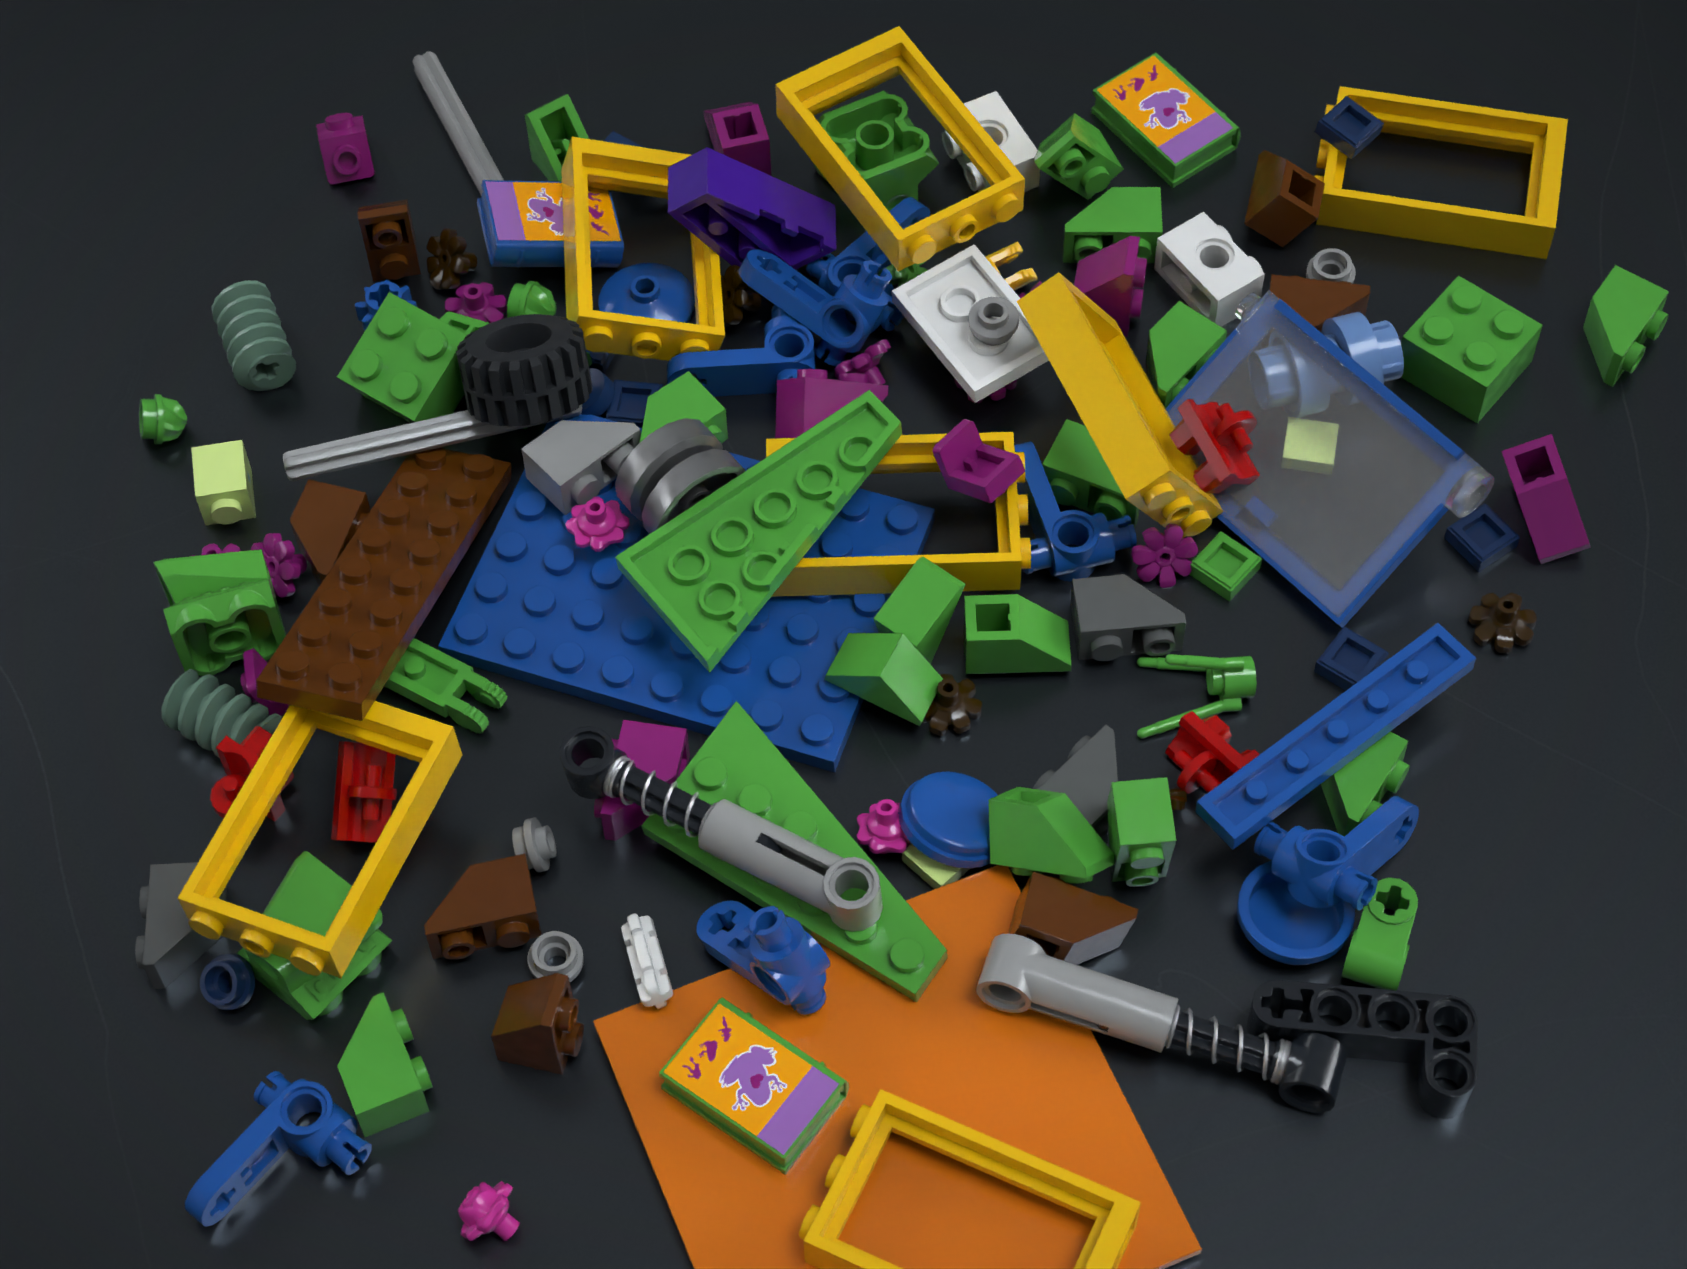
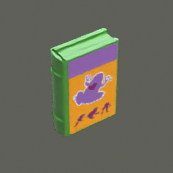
(1165, 120)
(753, 1085)

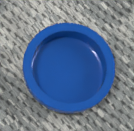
(948, 818)
(1287, 928)

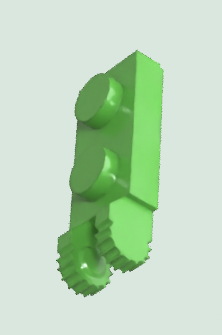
(440, 682)

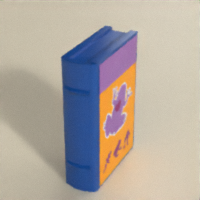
(526, 224)

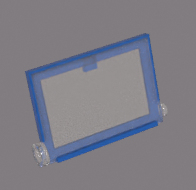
(1339, 457)

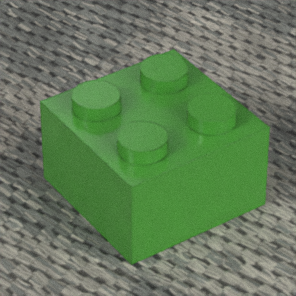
(1468, 348)
(407, 362)

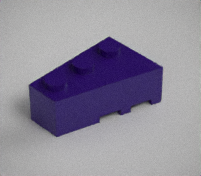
(747, 210)

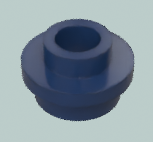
(216, 985)

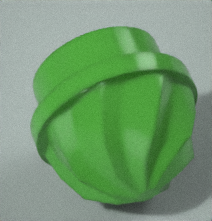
(530, 300)
(161, 419)

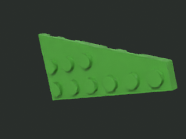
(737, 545)
(752, 773)

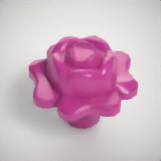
(597, 524)
(882, 828)
(487, 1211)

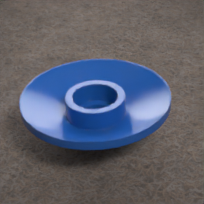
(666, 289)

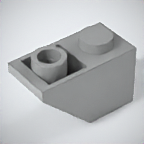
(578, 459)

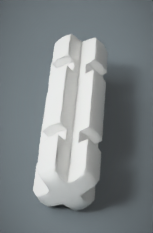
(647, 961)

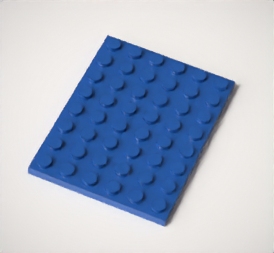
(582, 629)

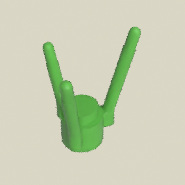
(1225, 676)

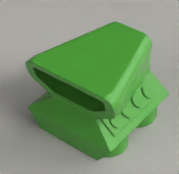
(882, 145)
(220, 608)
(310, 900)

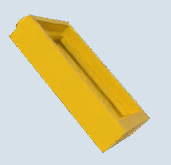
(860, 70)
(641, 173)
(1444, 223)
(1118, 405)
(885, 573)
(383, 728)
(1113, 1212)

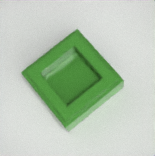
(1225, 566)

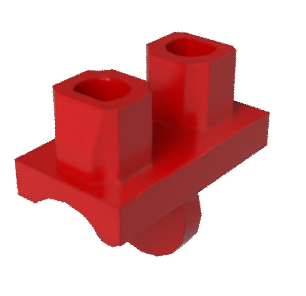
(1223, 441)
(1205, 753)
(238, 763)
(362, 792)

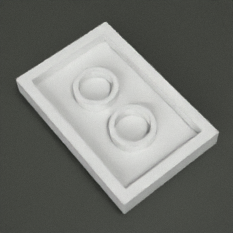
(939, 309)

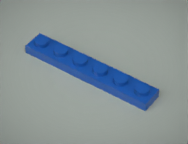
(1334, 736)

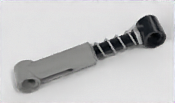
(728, 832)
(1024, 978)

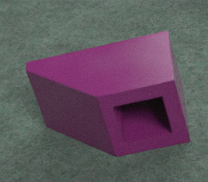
(740, 134)
(1111, 280)
(813, 397)
(1546, 499)
(652, 749)

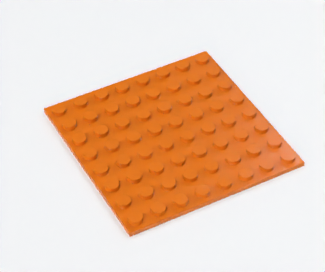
(990, 1069)

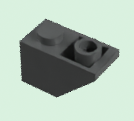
(1122, 618)
(1087, 777)
(168, 941)

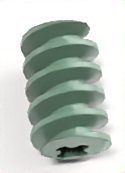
(253, 336)
(212, 712)

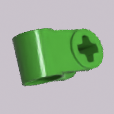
(1381, 940)

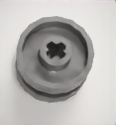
(673, 472)

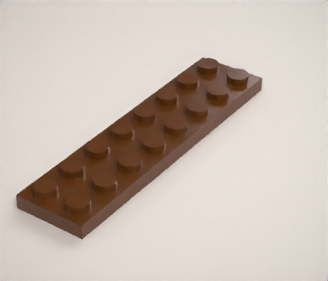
(384, 583)

